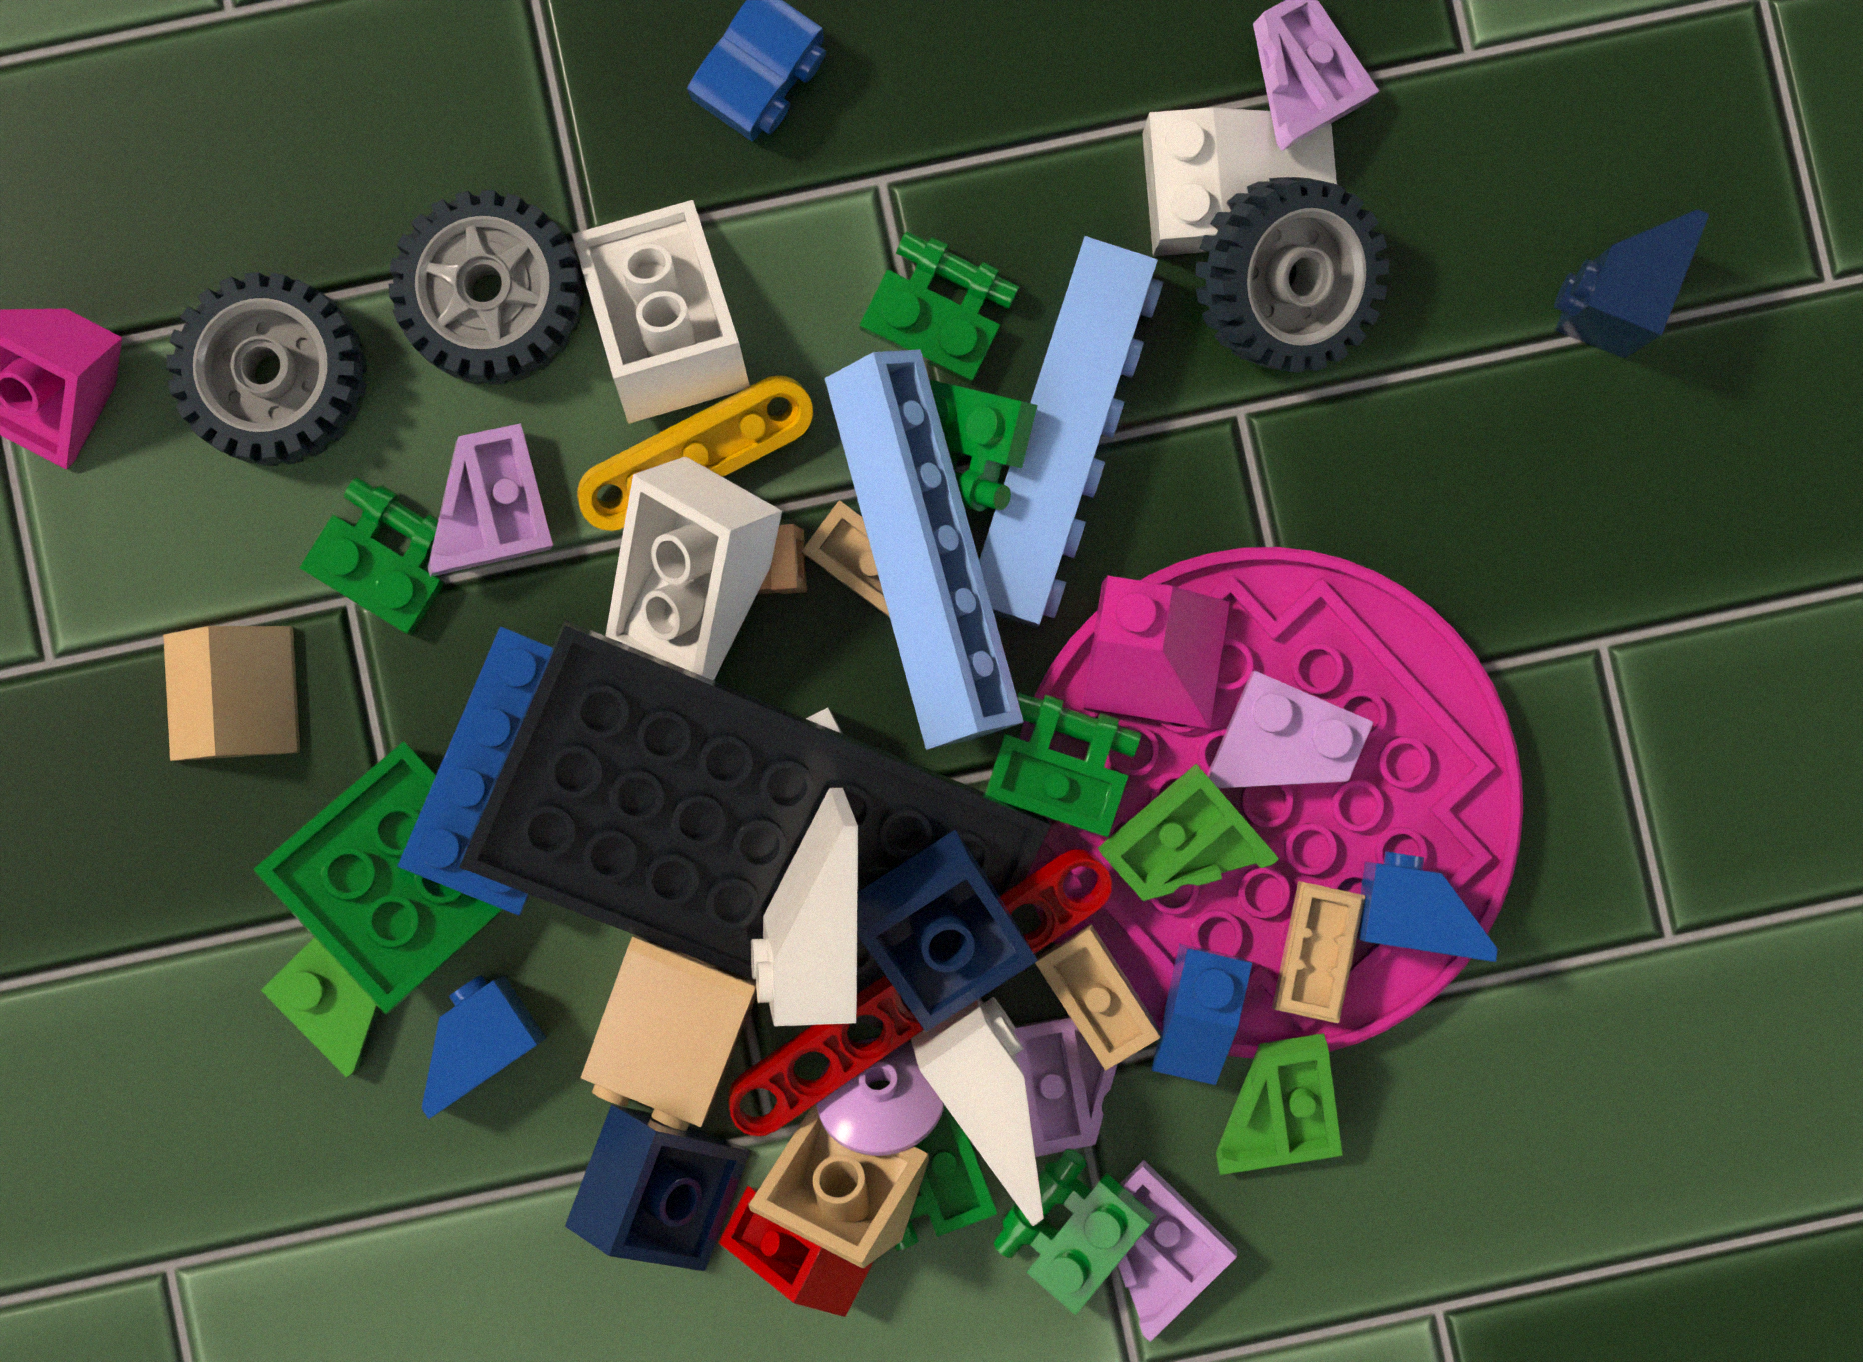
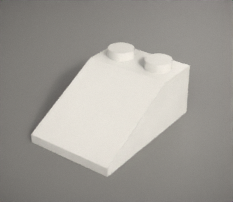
(1210, 155)
(661, 311)
(689, 564)
(810, 926)
(980, 1082)

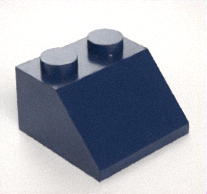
(1630, 288)
(940, 931)
(656, 1191)

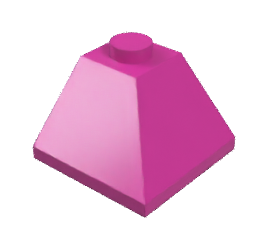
(54, 379)
(1155, 652)

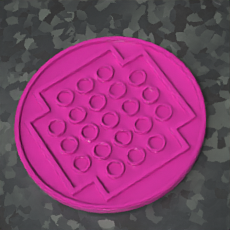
(1428, 784)

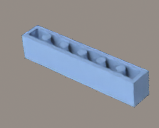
(1074, 408)
(923, 548)

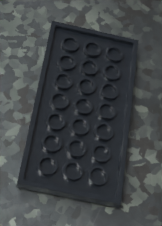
(687, 800)

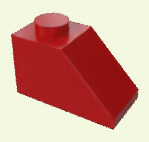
(792, 1263)

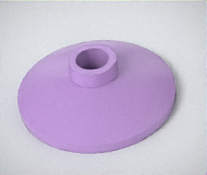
(885, 1118)

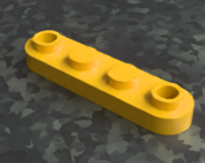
(716, 438)

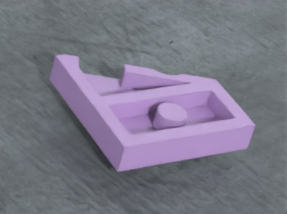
(1307, 70)
(489, 504)
(1286, 738)
(1062, 1085)
(1174, 1254)

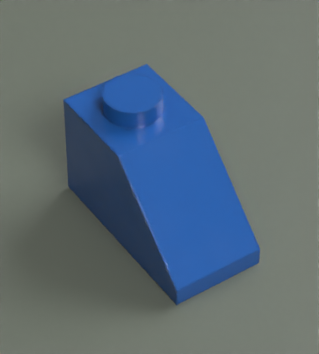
(1418, 911)
(1201, 1013)
(477, 1040)

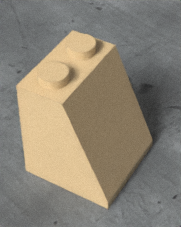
(668, 1033)

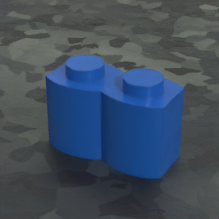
(757, 65)

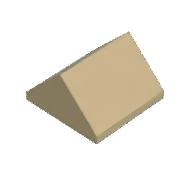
(231, 692)
(839, 1196)

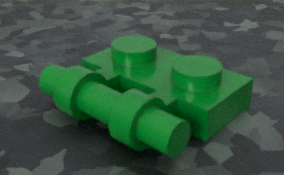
(916, 318)
(988, 429)
(369, 571)
(1057, 783)
(952, 1184)
(1090, 1242)

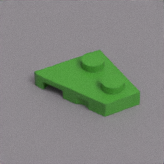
(1184, 839)
(324, 1005)
(1283, 1109)

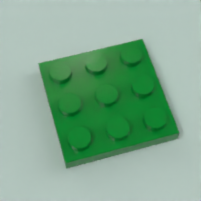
(353, 898)

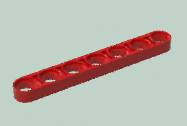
(883, 1001)

